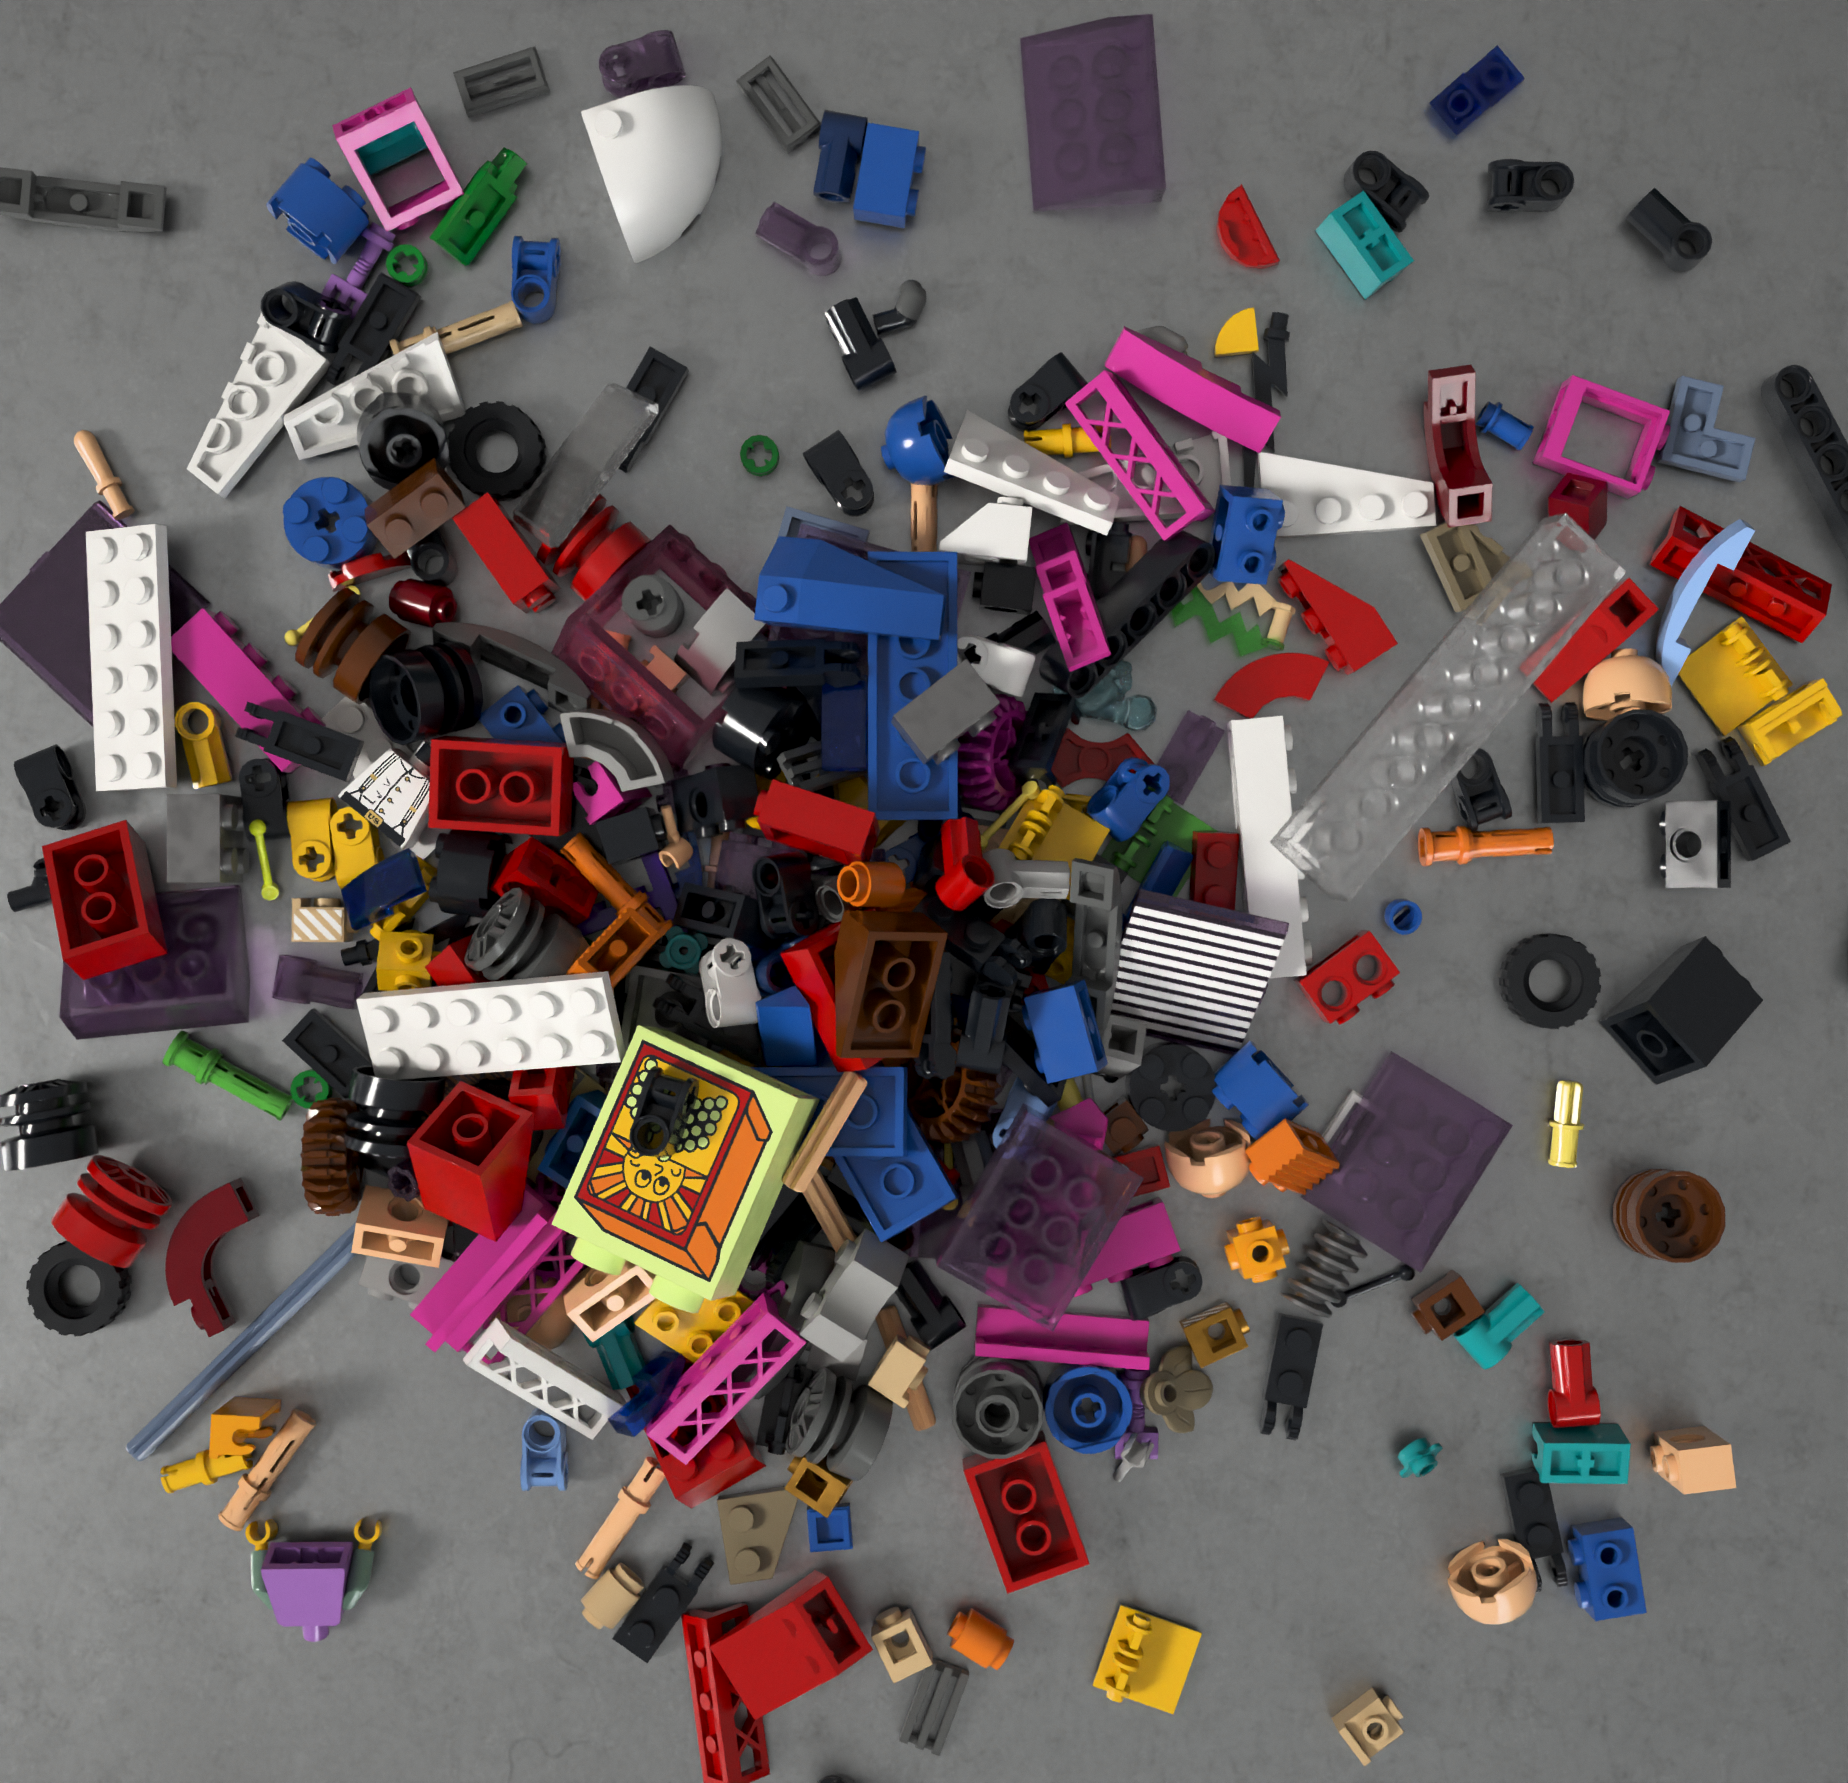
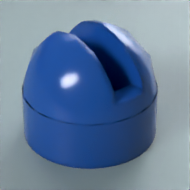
(1407, 921)

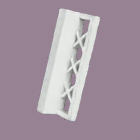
(551, 1371)

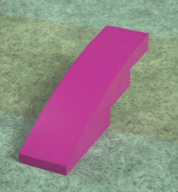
(1192, 390)
(1069, 597)

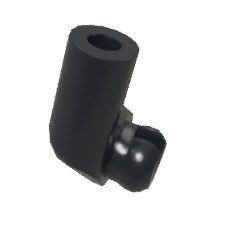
(32, 895)

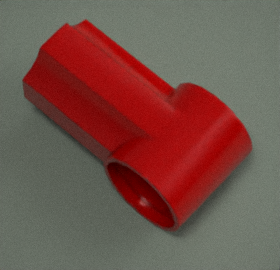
(965, 869)
(1573, 1396)

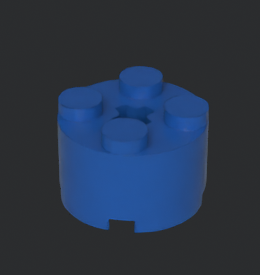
(319, 211)
(309, 514)
(1257, 1090)
(1092, 1430)

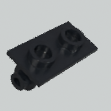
(1103, 553)
(779, 1408)

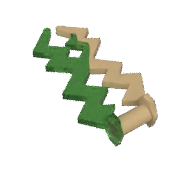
(1246, 641)

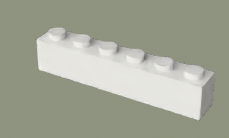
(1261, 809)

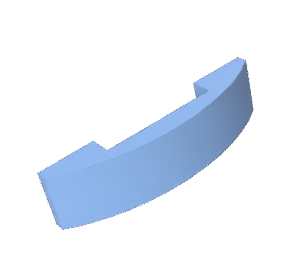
(1722, 549)

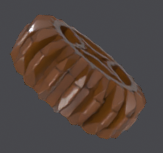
(963, 1096)
(329, 1168)

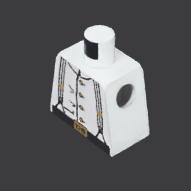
(394, 794)

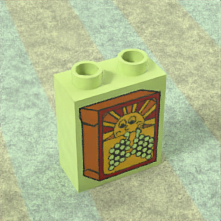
(707, 1203)

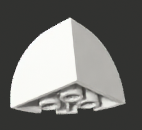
(657, 161)

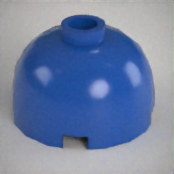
(918, 443)

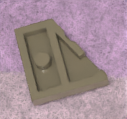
(1463, 561)
(755, 1531)

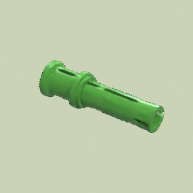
(211, 1067)

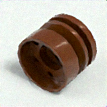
(346, 641)
(1692, 1222)

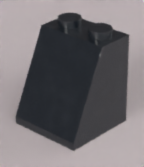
(1682, 1012)

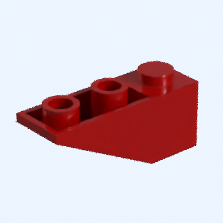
(1345, 622)
(1605, 629)

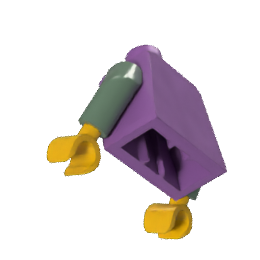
(310, 1580)

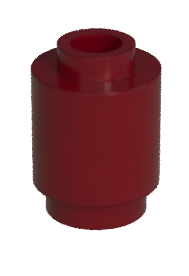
(422, 602)

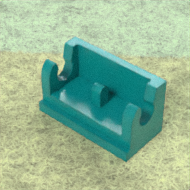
(1364, 244)
(1581, 1454)

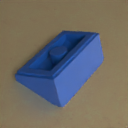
(1165, 871)
(786, 1029)

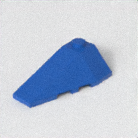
(833, 590)

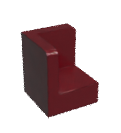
(1582, 500)

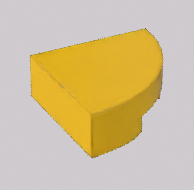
(1238, 335)

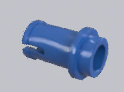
(1503, 425)

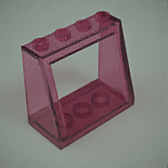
(617, 675)

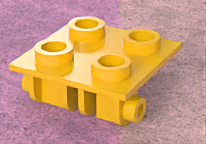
(1733, 676)
(1053, 831)
(692, 1332)
(1146, 1659)

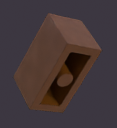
(414, 508)

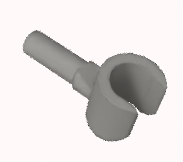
(1133, 1455)

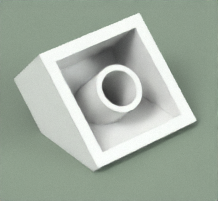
(992, 534)

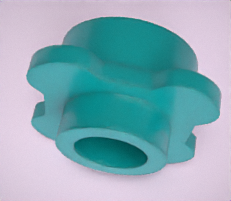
(676, 939)
(1419, 1458)

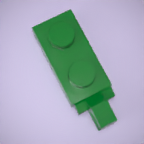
(480, 208)

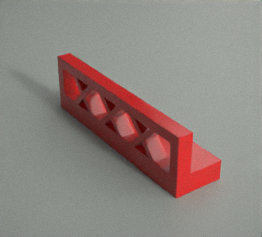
(1748, 588)
(718, 1701)

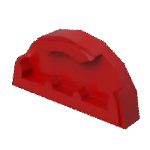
(1243, 233)
(367, 569)

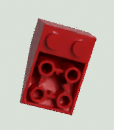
(718, 1465)
(791, 1645)

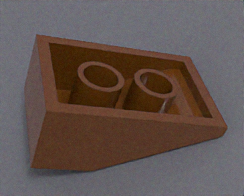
(885, 982)

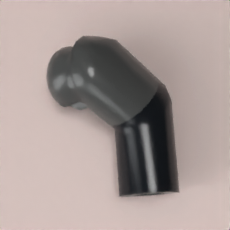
(906, 309)

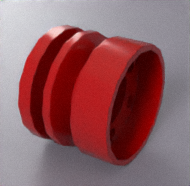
(594, 548)
(111, 1211)

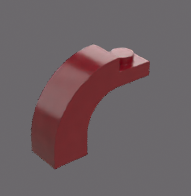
(1452, 447)
(193, 1248)

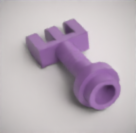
(351, 288)
(1133, 1379)

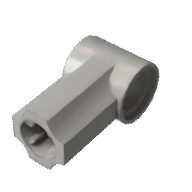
(1024, 879)

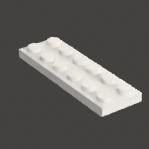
(131, 658)
(492, 1026)

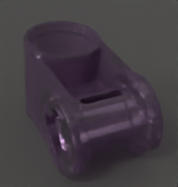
(647, 64)

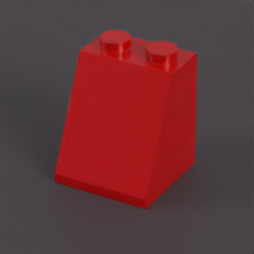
(473, 1160)

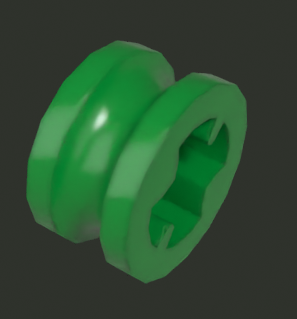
(412, 254)
(770, 447)
(303, 1079)

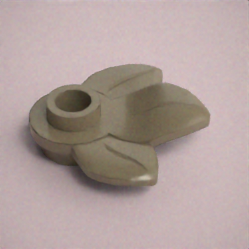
(1176, 1390)

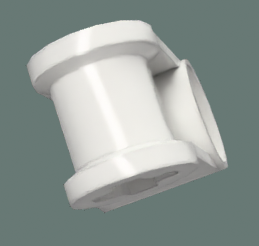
(1001, 664)
(729, 985)

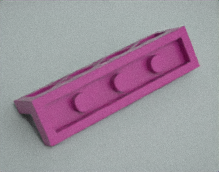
(1152, 445)
(479, 1270)
(509, 1284)
(1075, 1340)
(714, 1367)

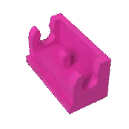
(609, 798)

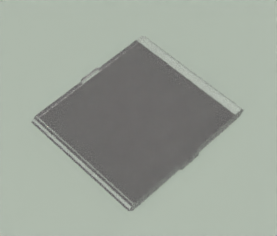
(584, 464)

